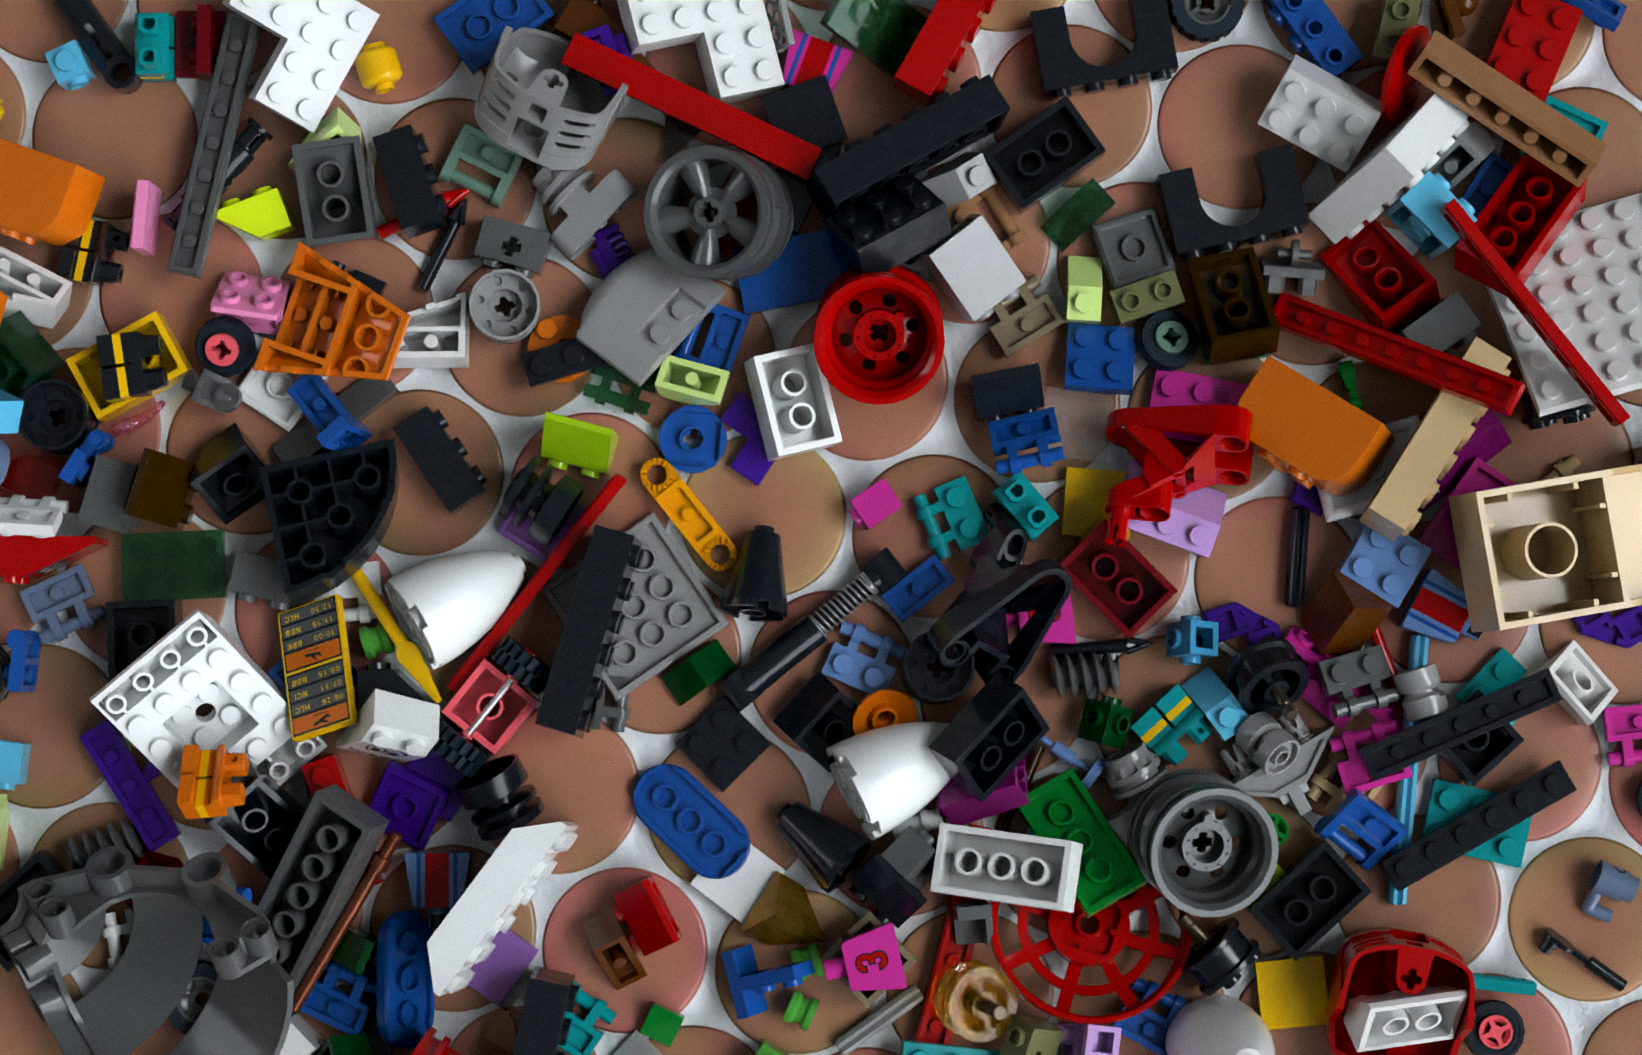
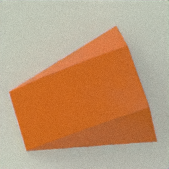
(333, 325)

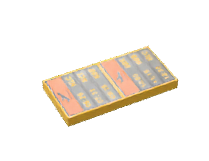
(317, 668)

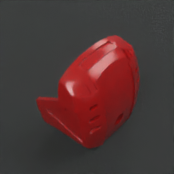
(1416, 963)

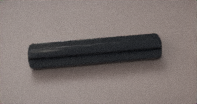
(1297, 557)

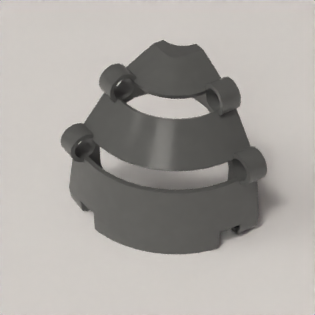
(64, 917)

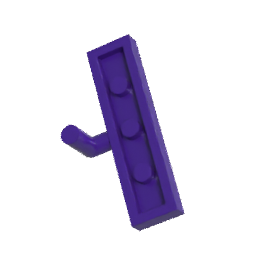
(131, 785)

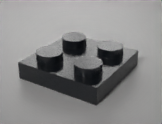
(723, 744)

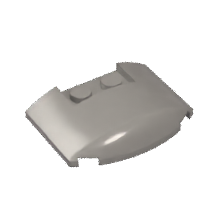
(644, 313)

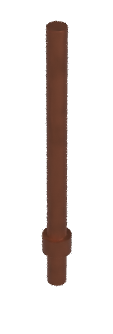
(378, 864)

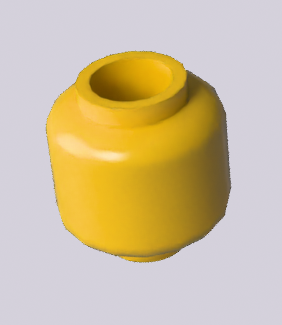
(378, 67)

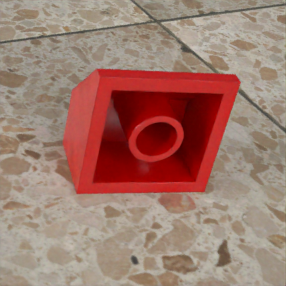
(646, 916)

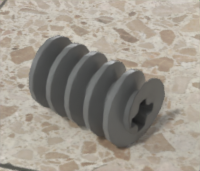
(1084, 673)
(125, 837)

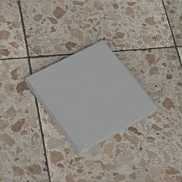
(664, 617)

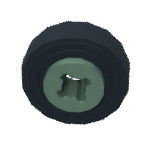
(1161, 351)

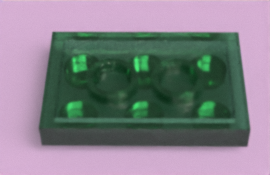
(876, 29)
(174, 565)

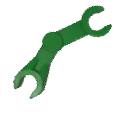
(1348, 379)

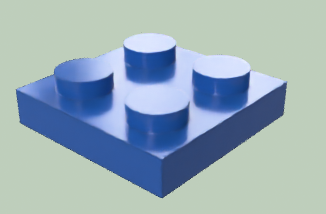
(1099, 359)

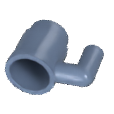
(1612, 883)

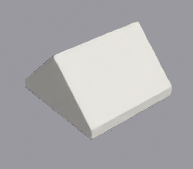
(1580, 683)

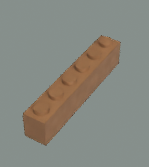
(1507, 109)

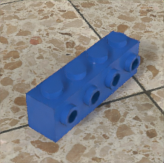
(1315, 34)

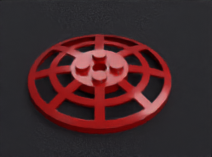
(1092, 951)

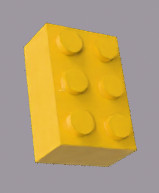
(87, 367)

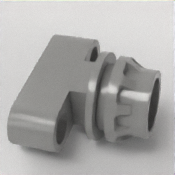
(586, 206)
(1131, 774)

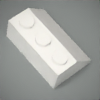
(1404, 1019)

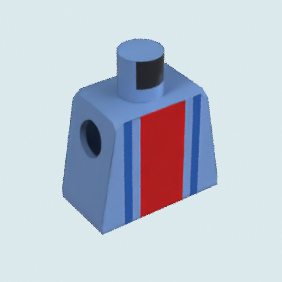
(1437, 610)
(437, 880)

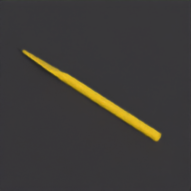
(407, 652)

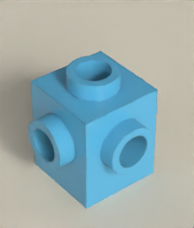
(1192, 640)

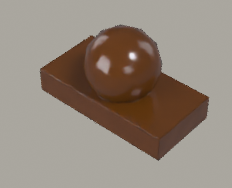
(1450, 15)

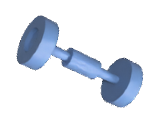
(1069, 757)

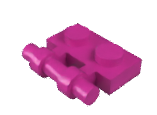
(1623, 725)
(1352, 769)

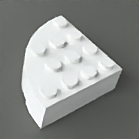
(1390, 167)

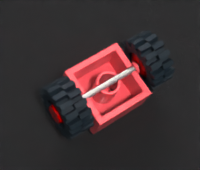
(491, 706)

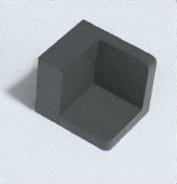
(972, 922)

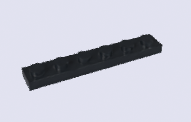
(1459, 724)
(1478, 825)

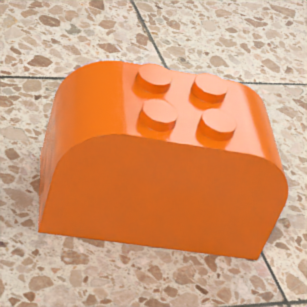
(44, 196)
(1312, 431)

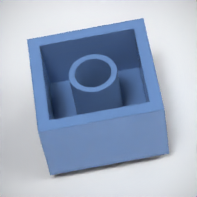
(1384, 565)

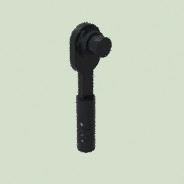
(1553, 940)

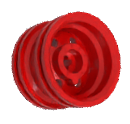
(889, 379)

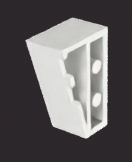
(33, 290)
(437, 336)

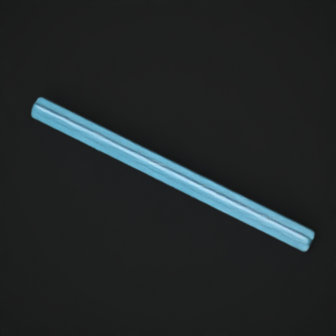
(1407, 787)

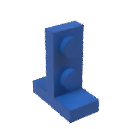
(328, 414)
(750, 984)

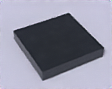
(807, 113)

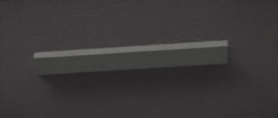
(214, 147)

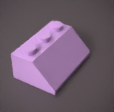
(1192, 520)

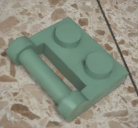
(487, 155)

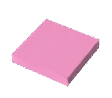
(145, 218)

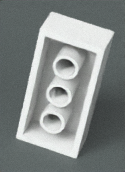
(1006, 867)

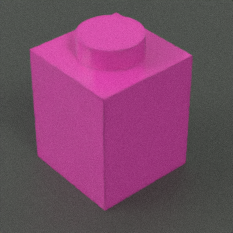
(874, 505)

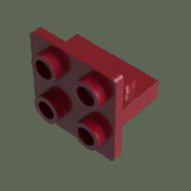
(198, 41)

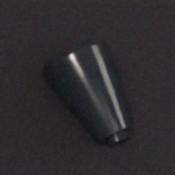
(757, 579)
(822, 844)

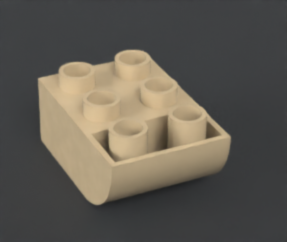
(1550, 548)

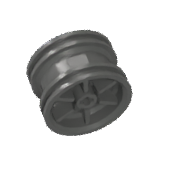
(1244, 869)

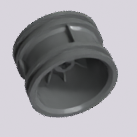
(667, 217)

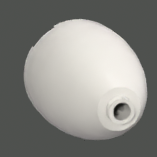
(454, 600)
(888, 773)
(1218, 1027)

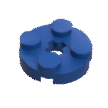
(680, 425)

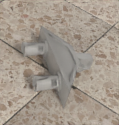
(1290, 784)

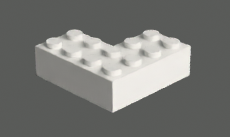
(729, 37)
(312, 56)

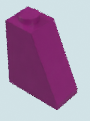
(963, 808)

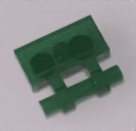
(630, 403)

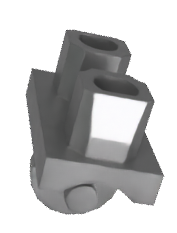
(1307, 272)
(213, 391)

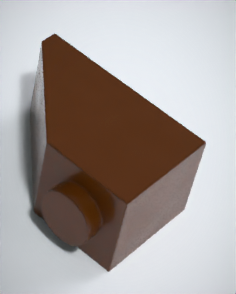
(613, 949)

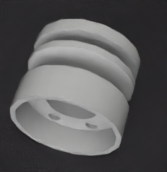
(517, 290)

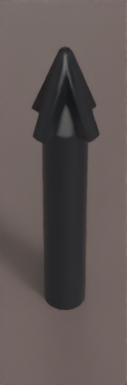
(456, 219)
(1113, 646)

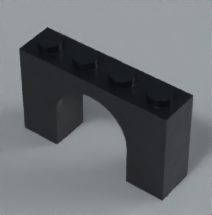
(1065, 72)
(1194, 231)

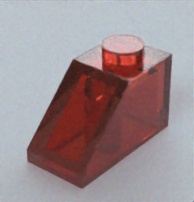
(33, 476)

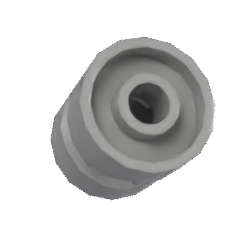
(1421, 692)
(1267, 743)

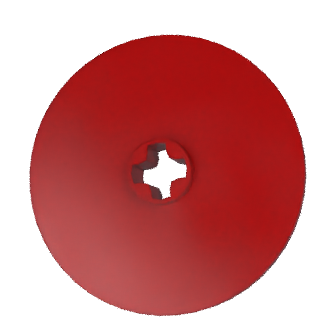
(1398, 88)

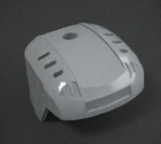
(537, 95)

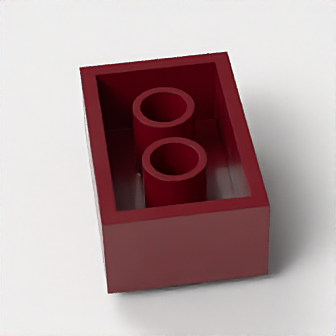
(1116, 578)

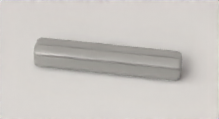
(879, 1020)

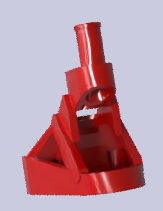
(1220, 459)

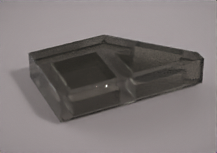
(676, 136)

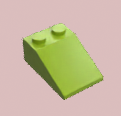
(578, 444)

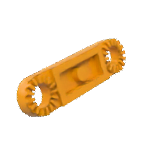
(688, 514)

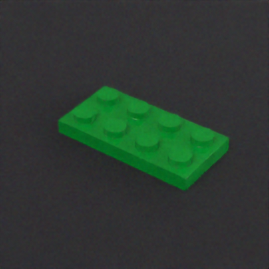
(1068, 812)

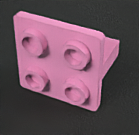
(252, 299)

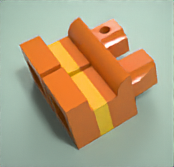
(206, 781)

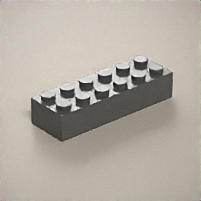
(319, 875)

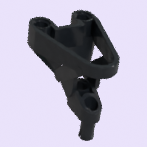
(1000, 588)

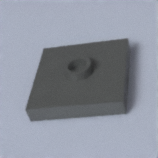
(1132, 248)

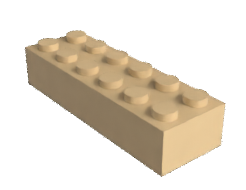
(1429, 453)

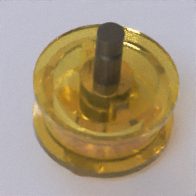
(975, 1001)

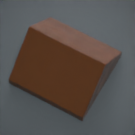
(1343, 615)

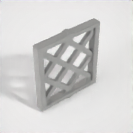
(784, 26)

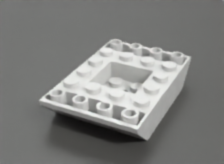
(197, 665)
(491, 900)

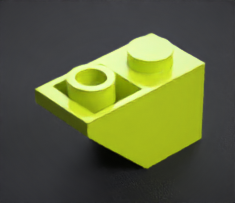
(259, 216)

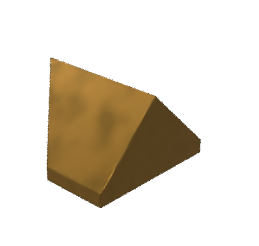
(783, 915)

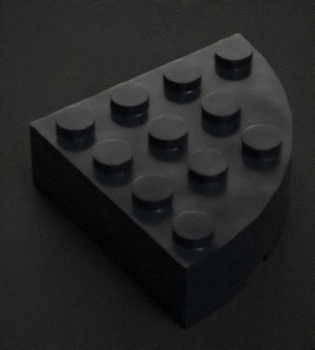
(329, 514)

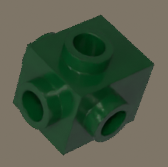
(1105, 722)

